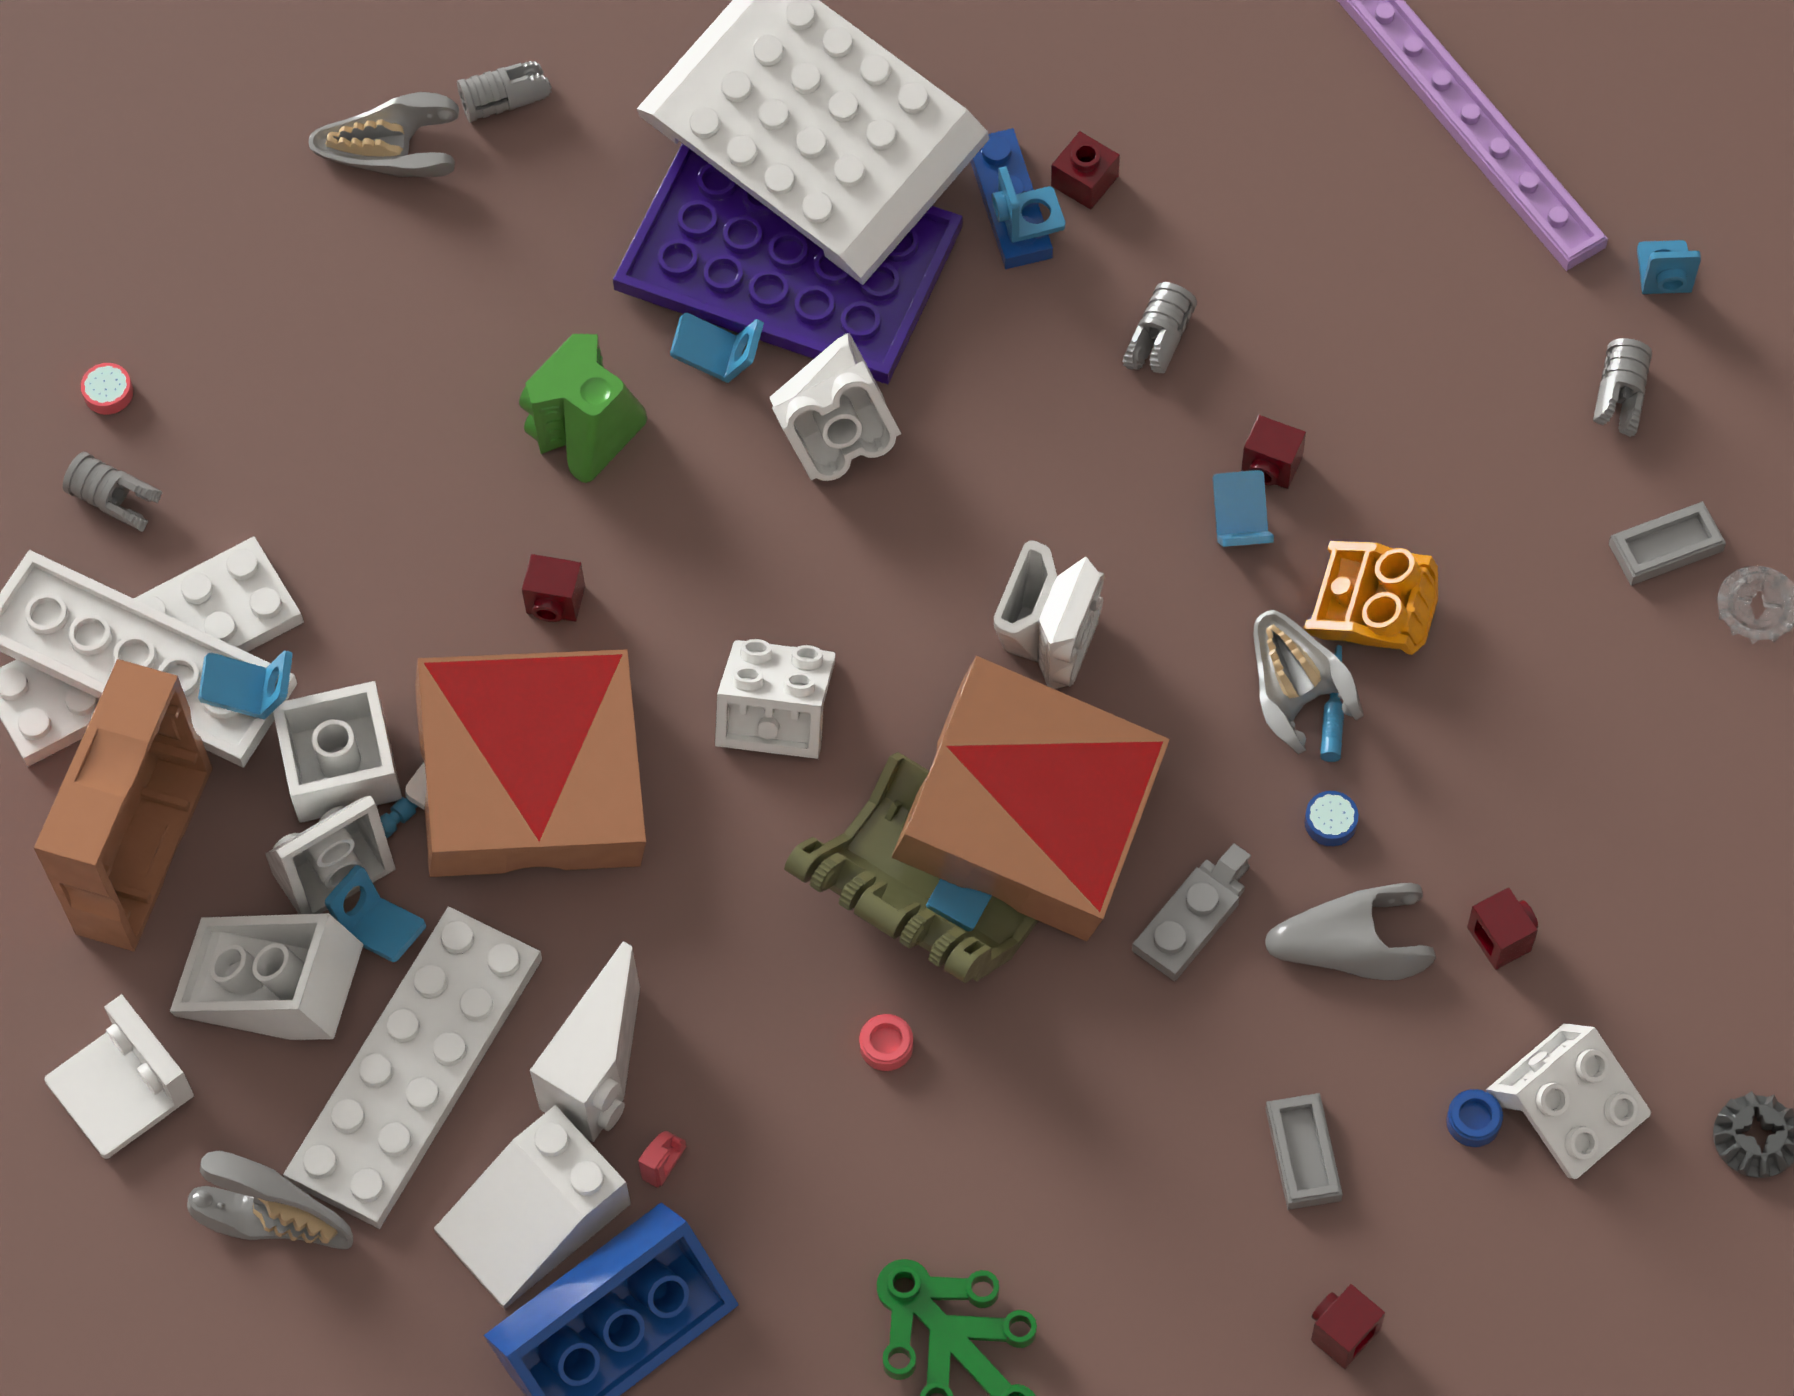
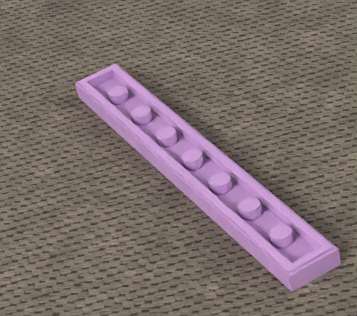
(1479, 129)

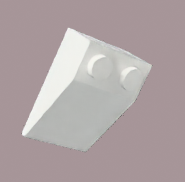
(318, 859)
(269, 974)
(590, 1054)
(533, 1207)

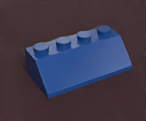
(615, 1312)

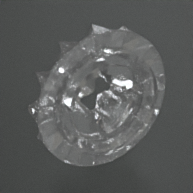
(1776, 593)

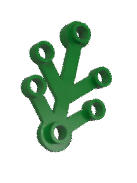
(948, 1333)

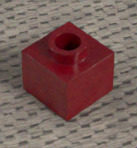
(1085, 170)
(1274, 450)
(553, 588)
(1503, 927)
(1346, 1324)

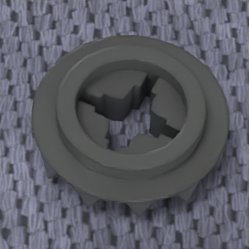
(1742, 1151)

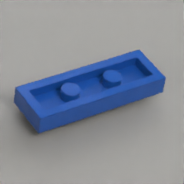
(999, 152)

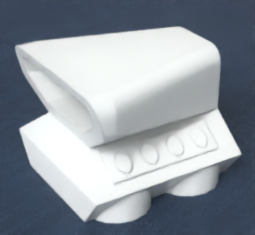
(835, 412)
(1050, 614)

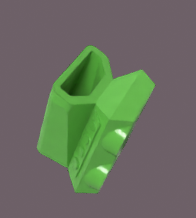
(581, 407)

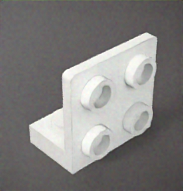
(773, 698)
(120, 1082)
(1573, 1097)

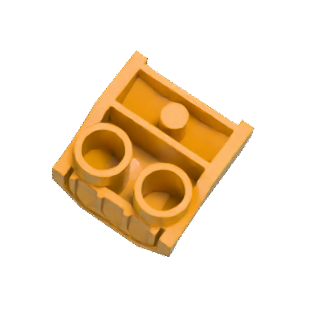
(1376, 597)

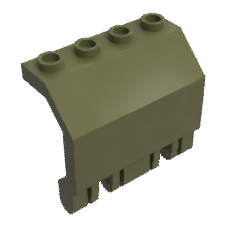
(896, 894)

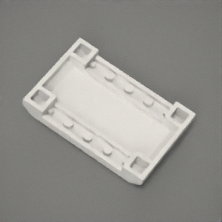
(817, 125)

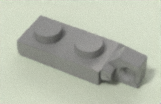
(1193, 914)

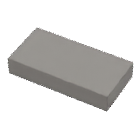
(1667, 543)
(1303, 1151)

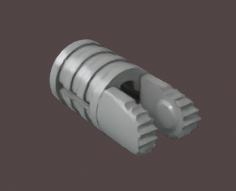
(502, 90)
(1160, 326)
(1623, 383)
(107, 488)

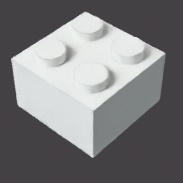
(336, 750)

